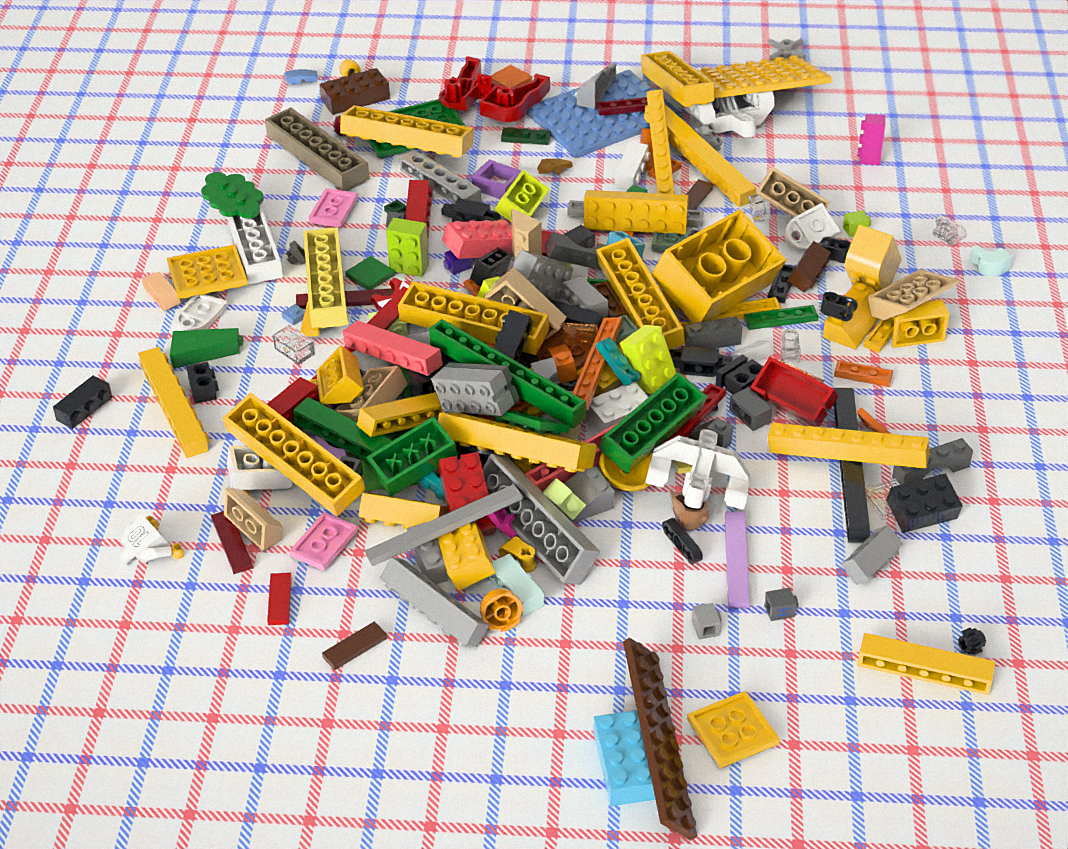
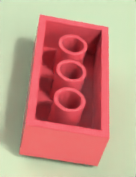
(477, 238)

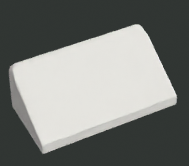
(757, 351)

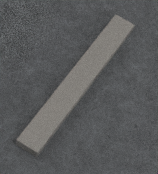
(443, 525)

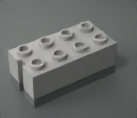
(475, 388)

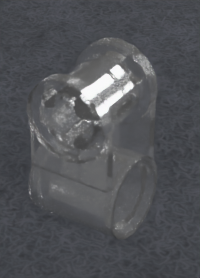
(950, 231)
(790, 346)

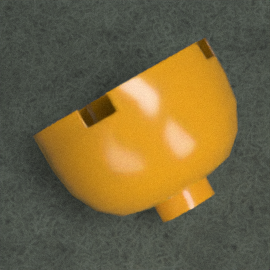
(501, 609)

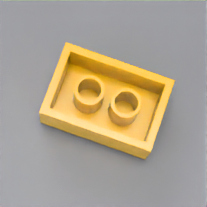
(466, 555)

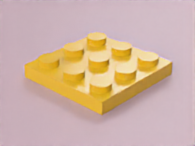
(733, 729)

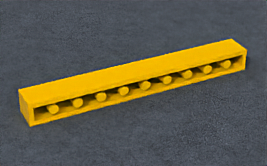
(706, 159)

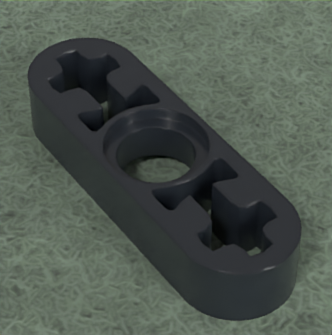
(682, 541)

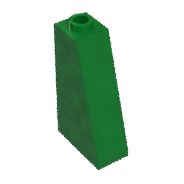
(203, 345)

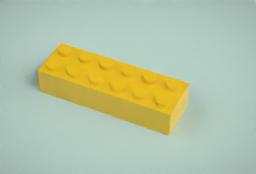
(635, 211)

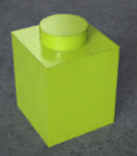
(853, 220)

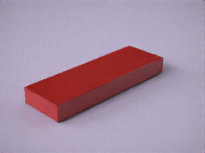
(279, 599)

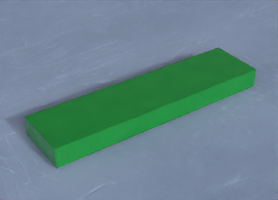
(781, 317)

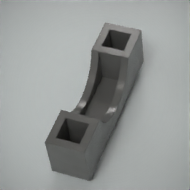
(563, 249)
(954, 455)

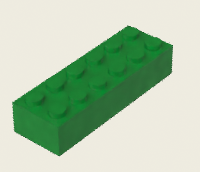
(652, 422)

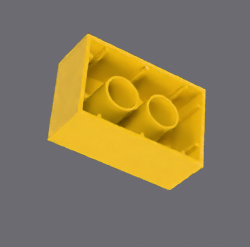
(718, 267)

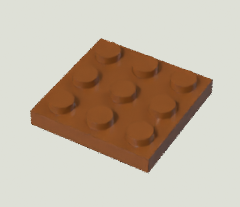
(556, 340)

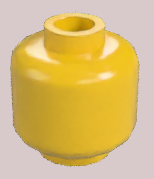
(349, 67)

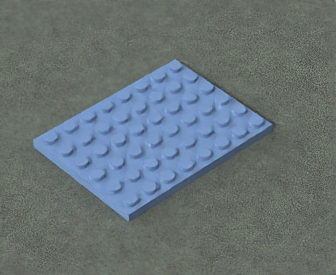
(581, 128)

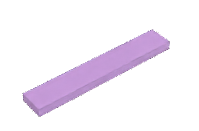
(736, 560)

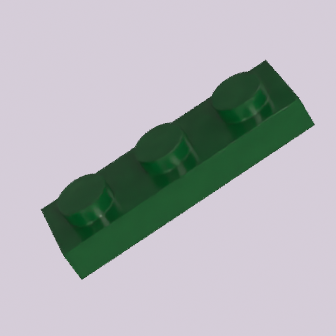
(526, 136)

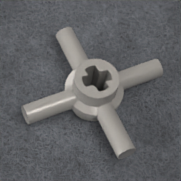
(786, 48)

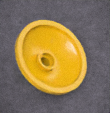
(632, 481)

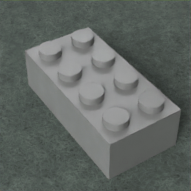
(543, 273)

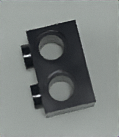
(742, 377)
(202, 383)

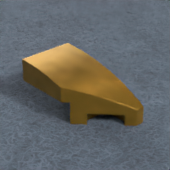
(552, 164)

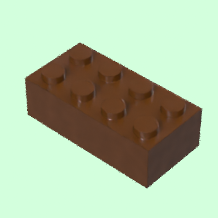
(356, 89)

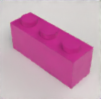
(871, 139)

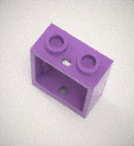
(491, 168)

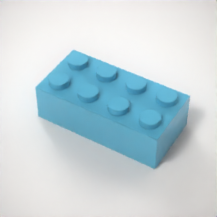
(623, 758)

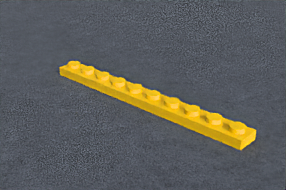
(660, 142)

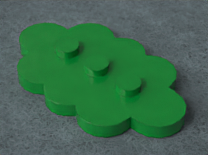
(232, 195)

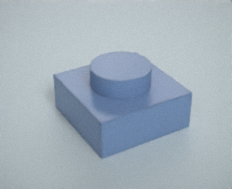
(293, 314)

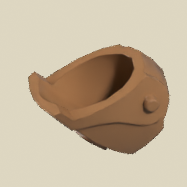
(688, 517)

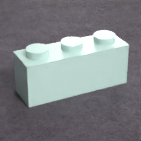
(512, 577)

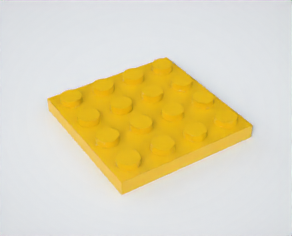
(206, 271)

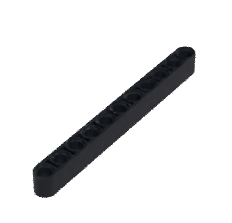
(852, 472)

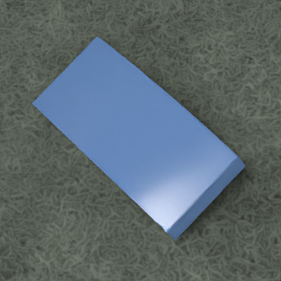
(295, 76)

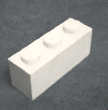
(631, 165)

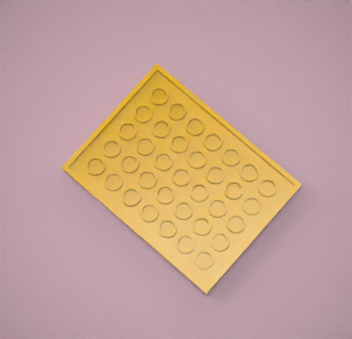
(763, 76)

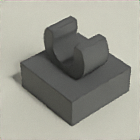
(296, 253)

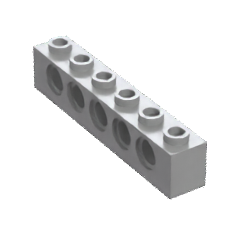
(440, 178)

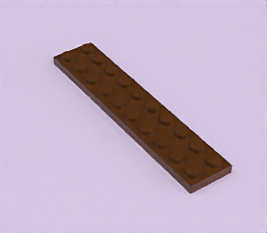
(660, 740)

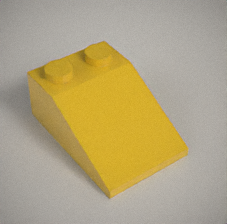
(921, 325)

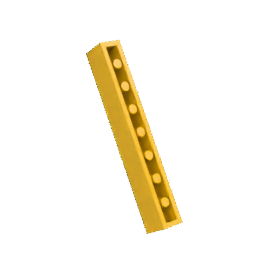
(173, 402)
(849, 445)

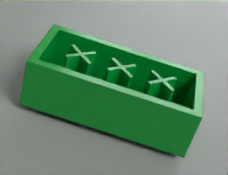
(411, 456)

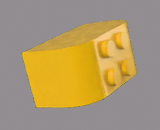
(872, 258)

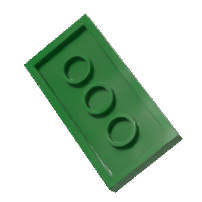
(530, 421)

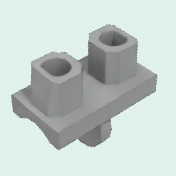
(706, 133)

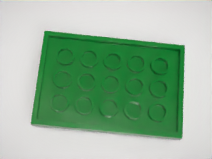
(429, 110)

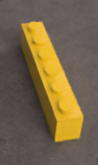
(399, 414)
(926, 663)

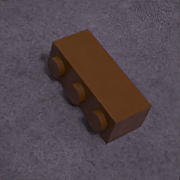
(809, 267)

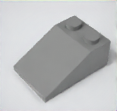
(593, 491)

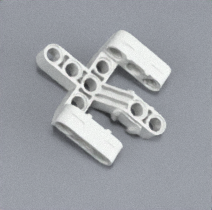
(733, 119)
(703, 457)

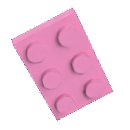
(333, 207)
(323, 541)

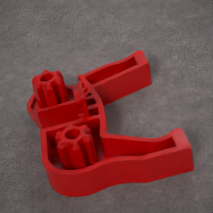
(495, 100)

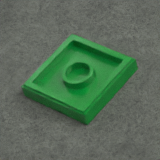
(369, 273)

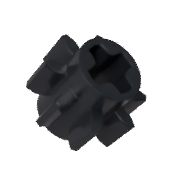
(972, 641)

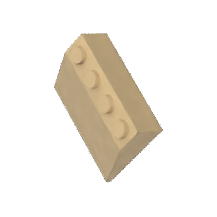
(908, 293)

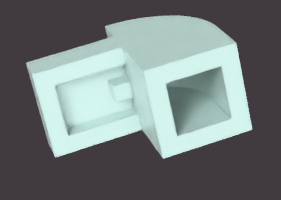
(991, 263)

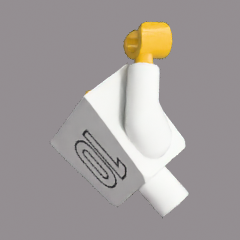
(146, 542)

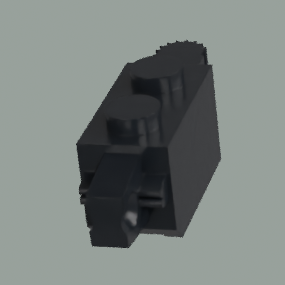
(468, 210)
(698, 360)

